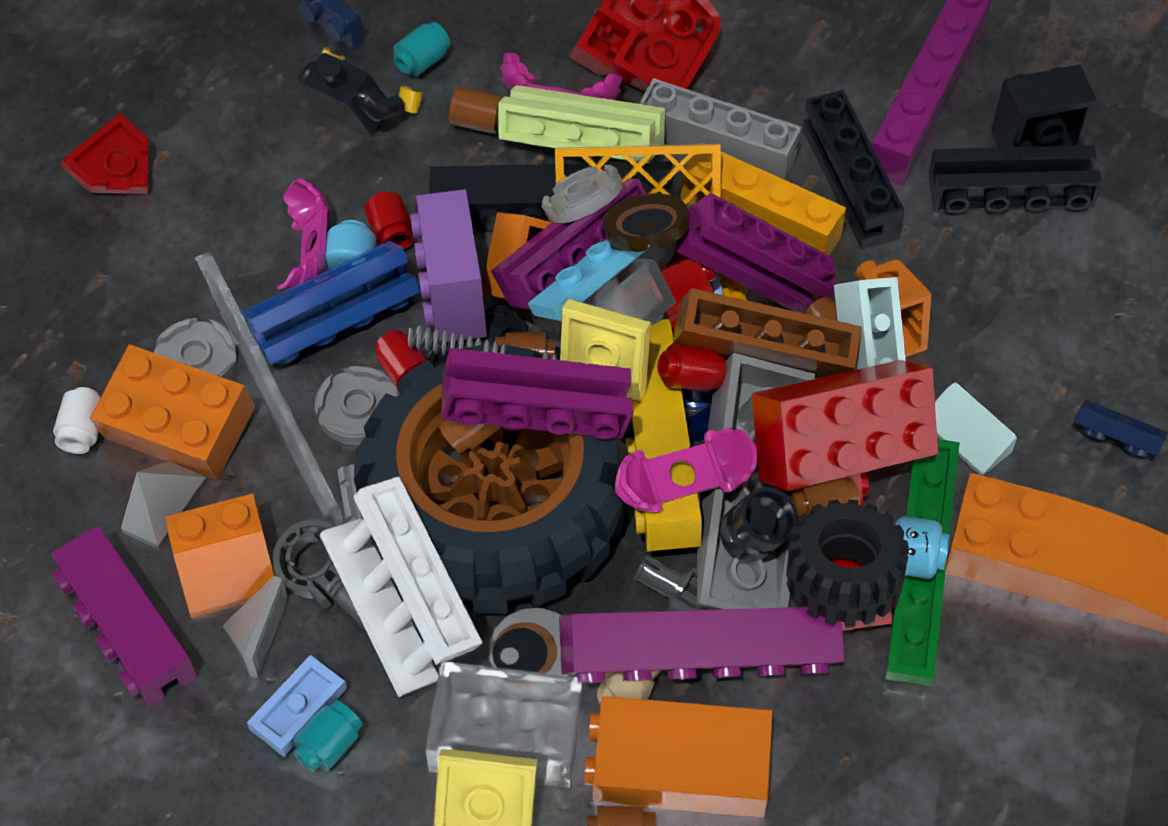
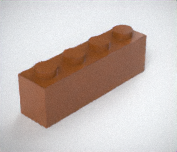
(766, 333)

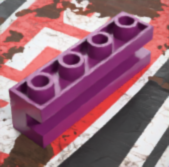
(552, 250)
(756, 254)
(536, 394)
(122, 614)

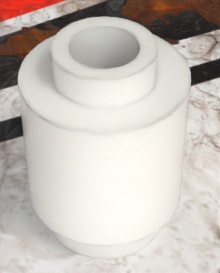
(73, 427)

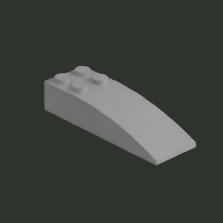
(722, 578)

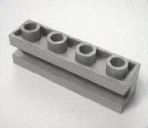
(739, 131)

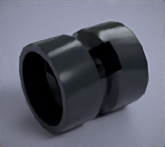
(758, 524)

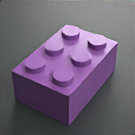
(451, 265)

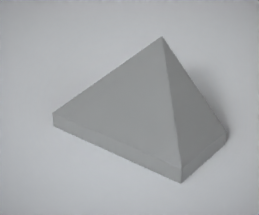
(156, 494)
(256, 623)

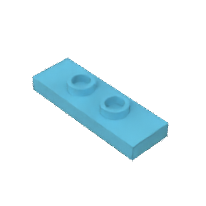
(582, 279)

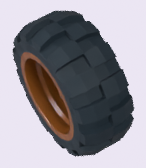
(508, 547)

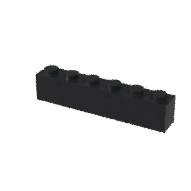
(522, 186)

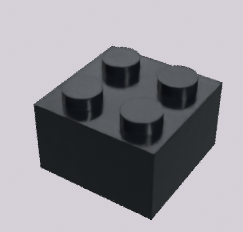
(1044, 109)

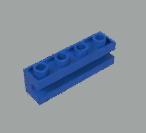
(331, 303)

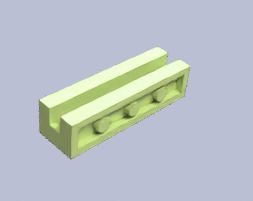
(578, 120)

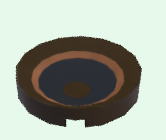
(646, 221)

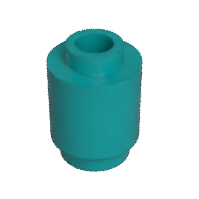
(421, 49)
(327, 736)

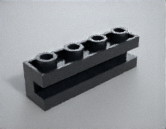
(853, 169)
(1014, 178)

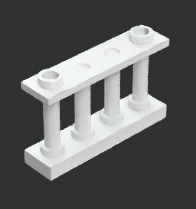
(419, 577)

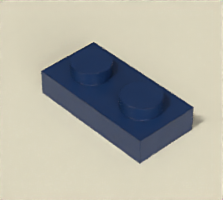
(336, 19)
(1104, 422)

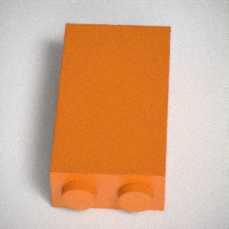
(680, 756)

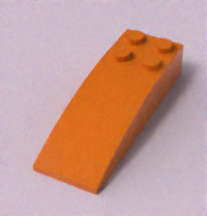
(1060, 552)

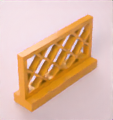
(649, 151)

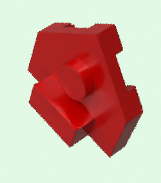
(111, 159)

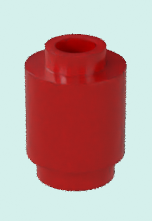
(389, 219)
(396, 356)
(691, 368)

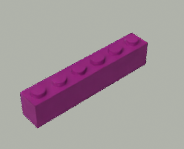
(929, 86)
(697, 640)

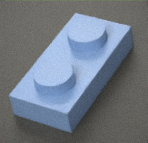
(296, 704)

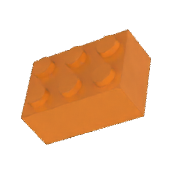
(173, 411)

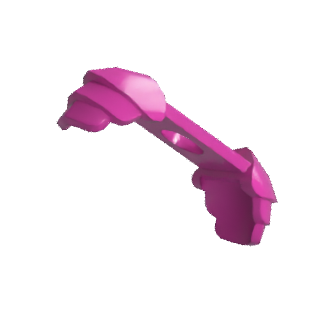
(516, 73)
(310, 215)
(721, 462)

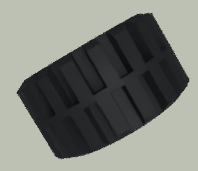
(842, 591)

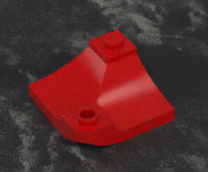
(648, 40)

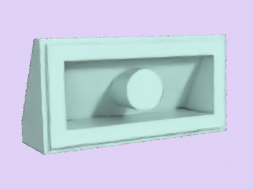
(981, 435)

